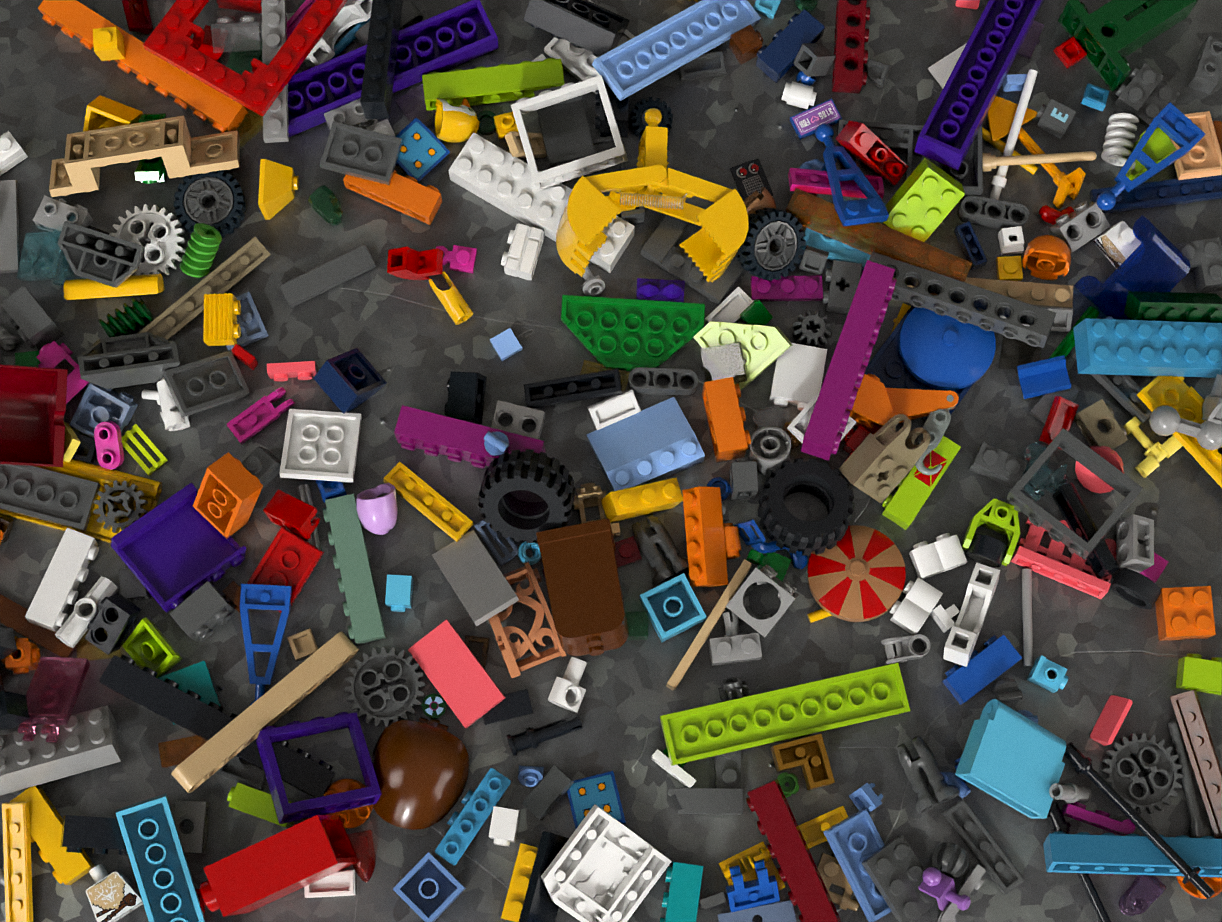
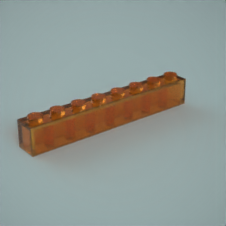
(874, 237)

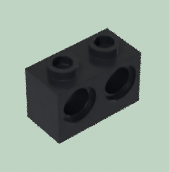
(116, 626)

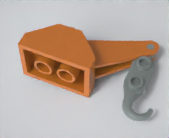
(878, 404)

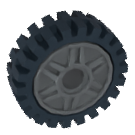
(212, 186)
(786, 242)

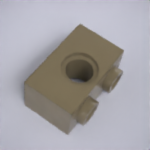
(1100, 413)

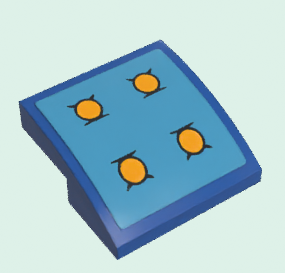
(419, 150)
(596, 790)

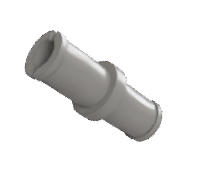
(1070, 793)

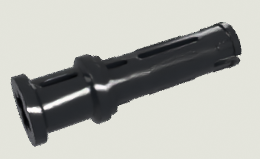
(534, 737)

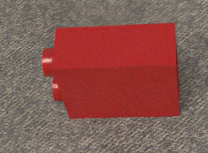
(278, 866)

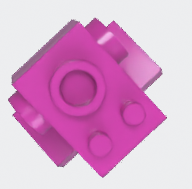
(51, 355)

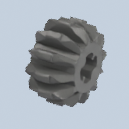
(817, 323)

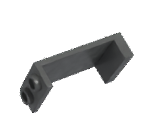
(565, 130)

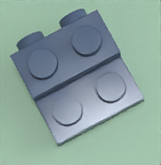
(102, 405)

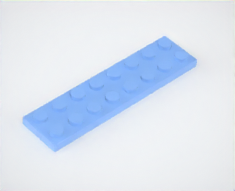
(672, 44)

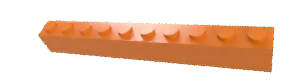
(186, 90)

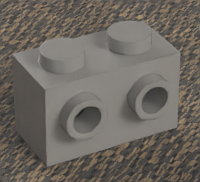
(55, 211)

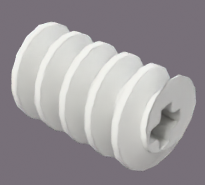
(1118, 138)

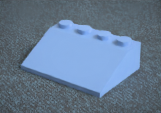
(646, 446)

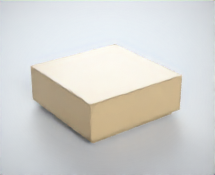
(303, 644)

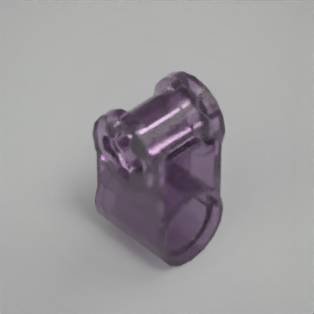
(1144, 891)

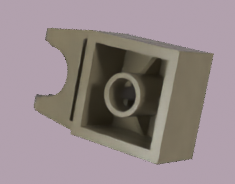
(885, 458)

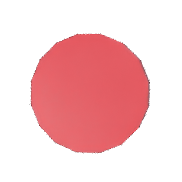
(1089, 479)

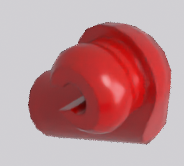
(1050, 214)

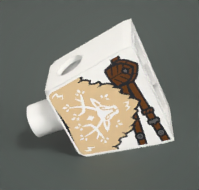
(1117, 243)
(112, 895)

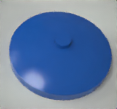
(945, 351)

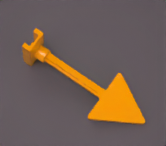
(1000, 121)

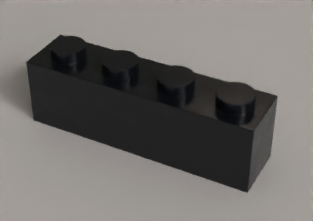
(93, 833)

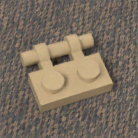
(833, 874)

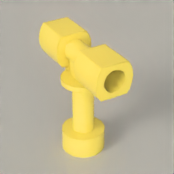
(1155, 452)

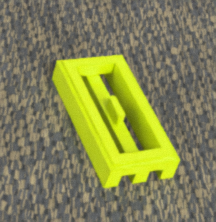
(129, 435)

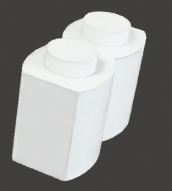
(937, 556)
(916, 606)

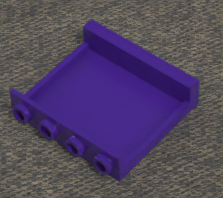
(176, 550)

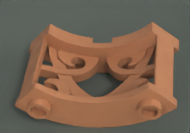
(513, 651)

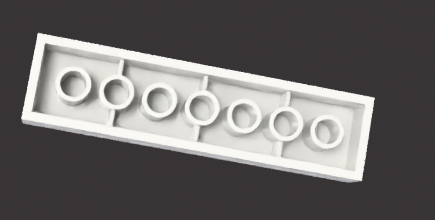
(510, 187)

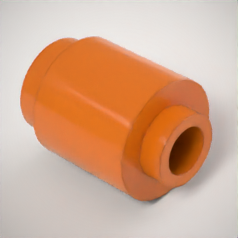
(732, 541)

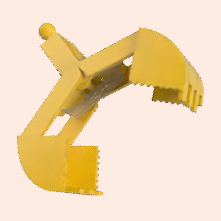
(589, 210)

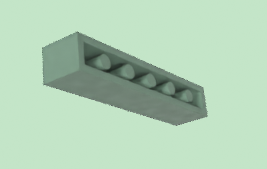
(355, 570)

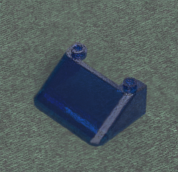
(1151, 268)

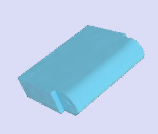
(1013, 759)

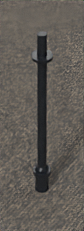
(1084, 766)
(1059, 824)

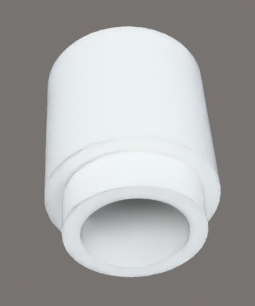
(799, 95)

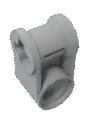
(904, 649)

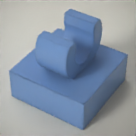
(866, 798)

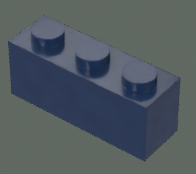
(780, 54)

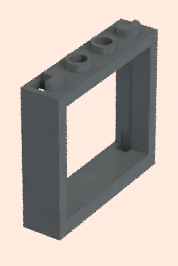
(1096, 465)

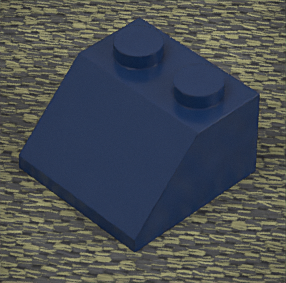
(349, 380)

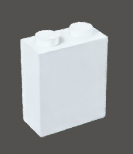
(797, 376)

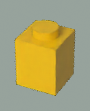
(108, 43)

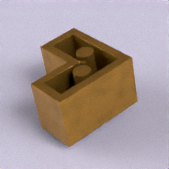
(808, 754)

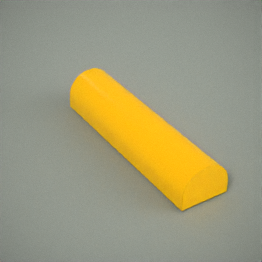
(132, 286)

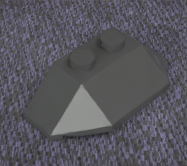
(99, 254)
(128, 360)

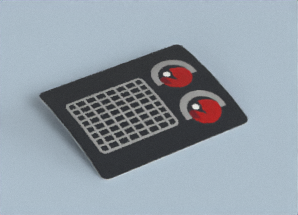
(749, 178)

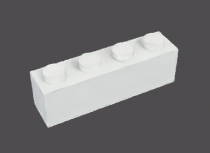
(62, 580)

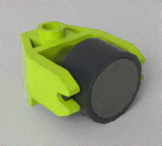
(986, 548)

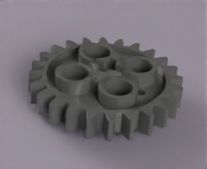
(378, 665)
(1160, 763)

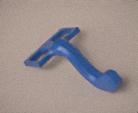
(798, 560)

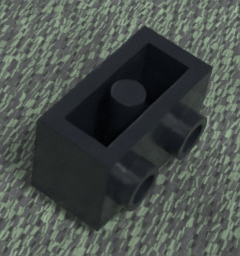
(466, 396)

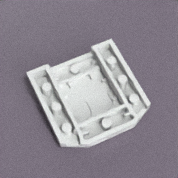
(603, 870)

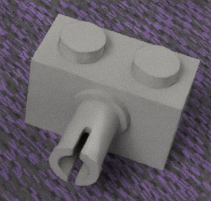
(734, 646)

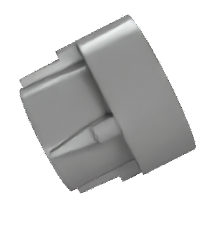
(770, 449)

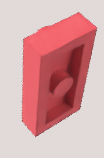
(282, 371)

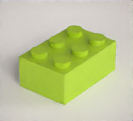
(923, 201)

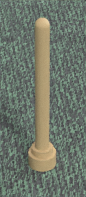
(991, 161)

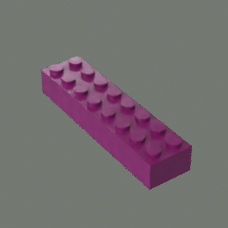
(847, 363)

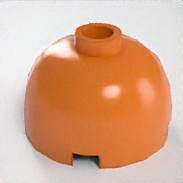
(1047, 257)

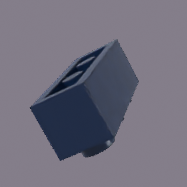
(970, 245)

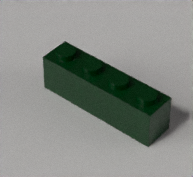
(1174, 306)

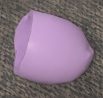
(375, 512)

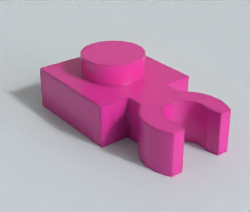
(460, 258)

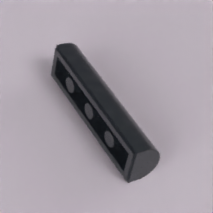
(573, 388)
(1083, 525)

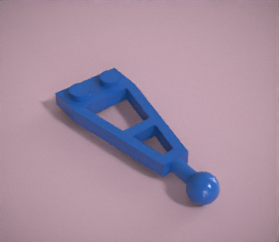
(1174, 125)
(854, 211)
(264, 598)

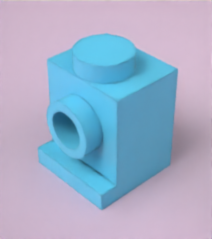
(1039, 676)

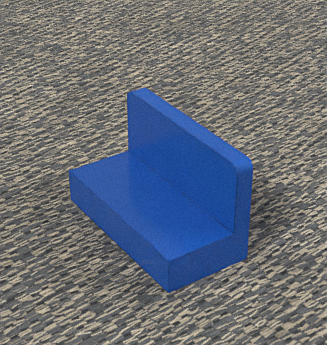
(1043, 377)

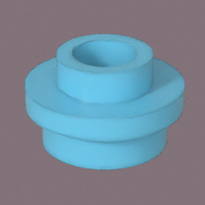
(535, 549)

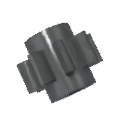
(733, 689)

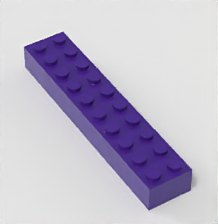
(422, 48)
(976, 80)

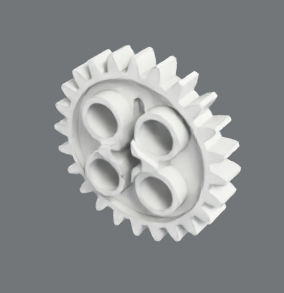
(168, 245)

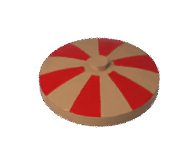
(858, 575)

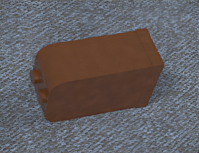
(584, 587)

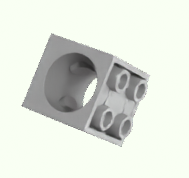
(741, 600)

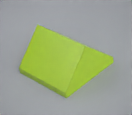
(151, 648)

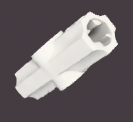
(76, 624)

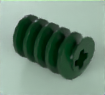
(127, 319)

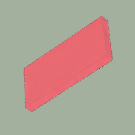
(456, 673)

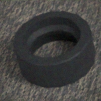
(1135, 588)

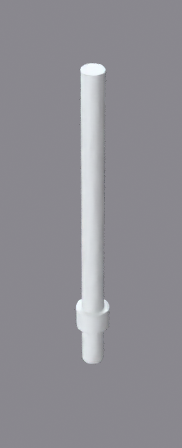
(999, 180)

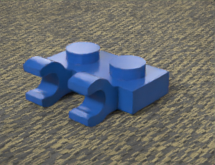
(754, 892)

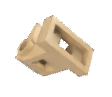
(590, 496)

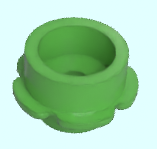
(793, 783)

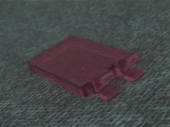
(53, 695)

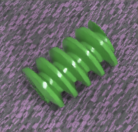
(200, 250)

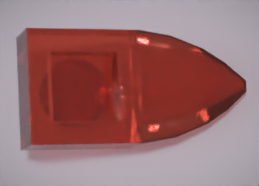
(365, 851)

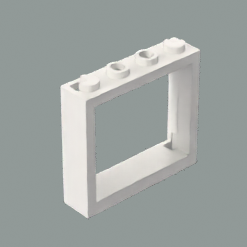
(581, 166)

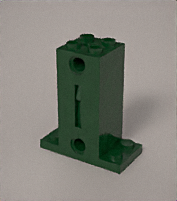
(1120, 30)

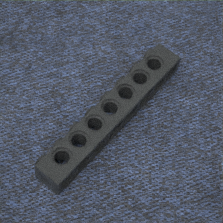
(970, 298)

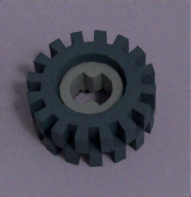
(637, 115)

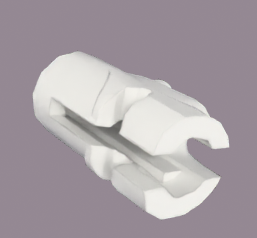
(170, 413)

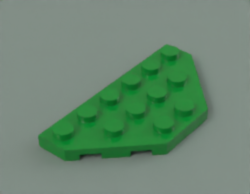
(631, 331)

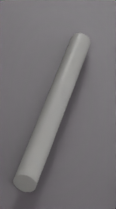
(1027, 617)

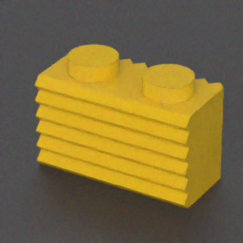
(221, 319)

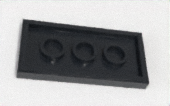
(538, 903)

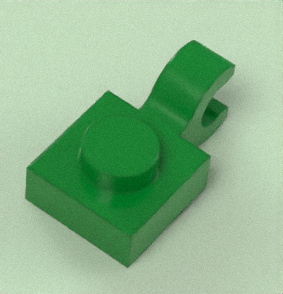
(774, 560)

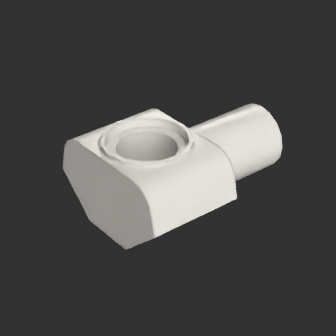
(565, 690)

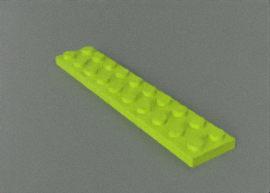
(784, 714)

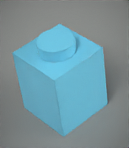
(399, 592)

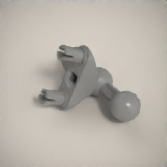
(1166, 420)

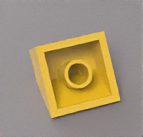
(109, 113)

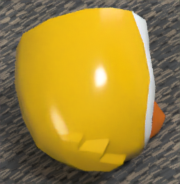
(455, 123)

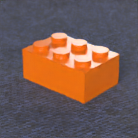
(725, 419)
(227, 495)

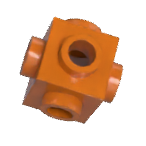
(29, 657)

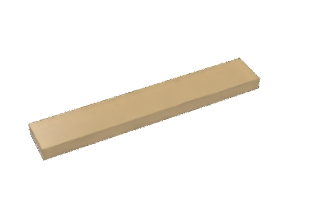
(709, 625)

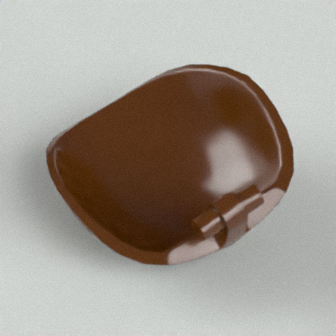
(418, 772)

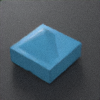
(1095, 97)

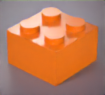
(1185, 613)

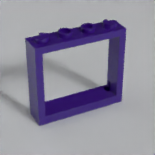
(323, 805)

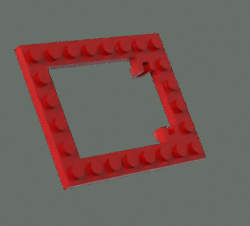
(252, 89)

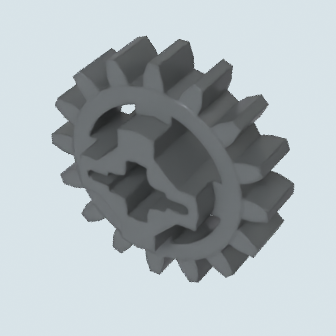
(126, 499)

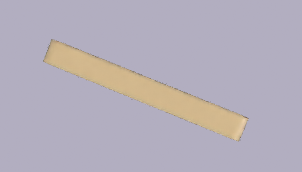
(264, 712)

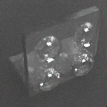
(236, 35)

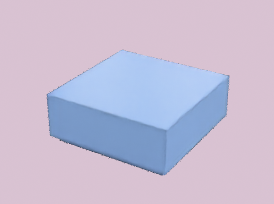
(1014, 82)
(506, 344)

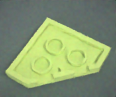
(759, 344)

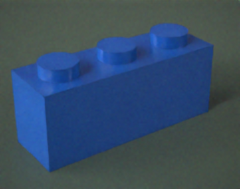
(981, 669)

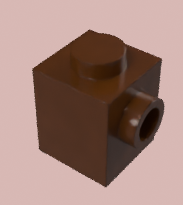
(745, 44)

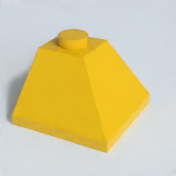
(276, 187)

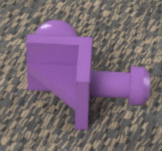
(943, 889)

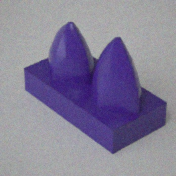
(660, 290)

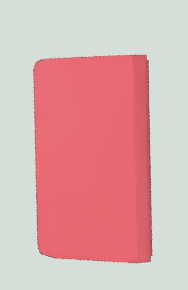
(1110, 720)

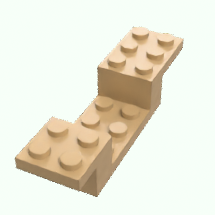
(144, 140)

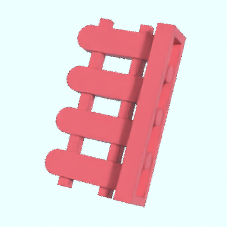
(1047, 562)

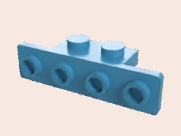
(472, 816)

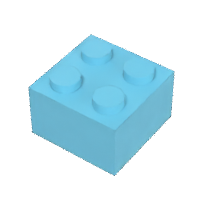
(672, 607)

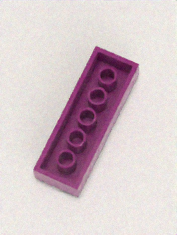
(453, 437)

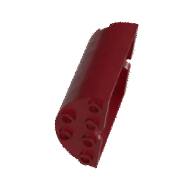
(32, 415)

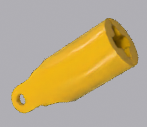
(452, 301)

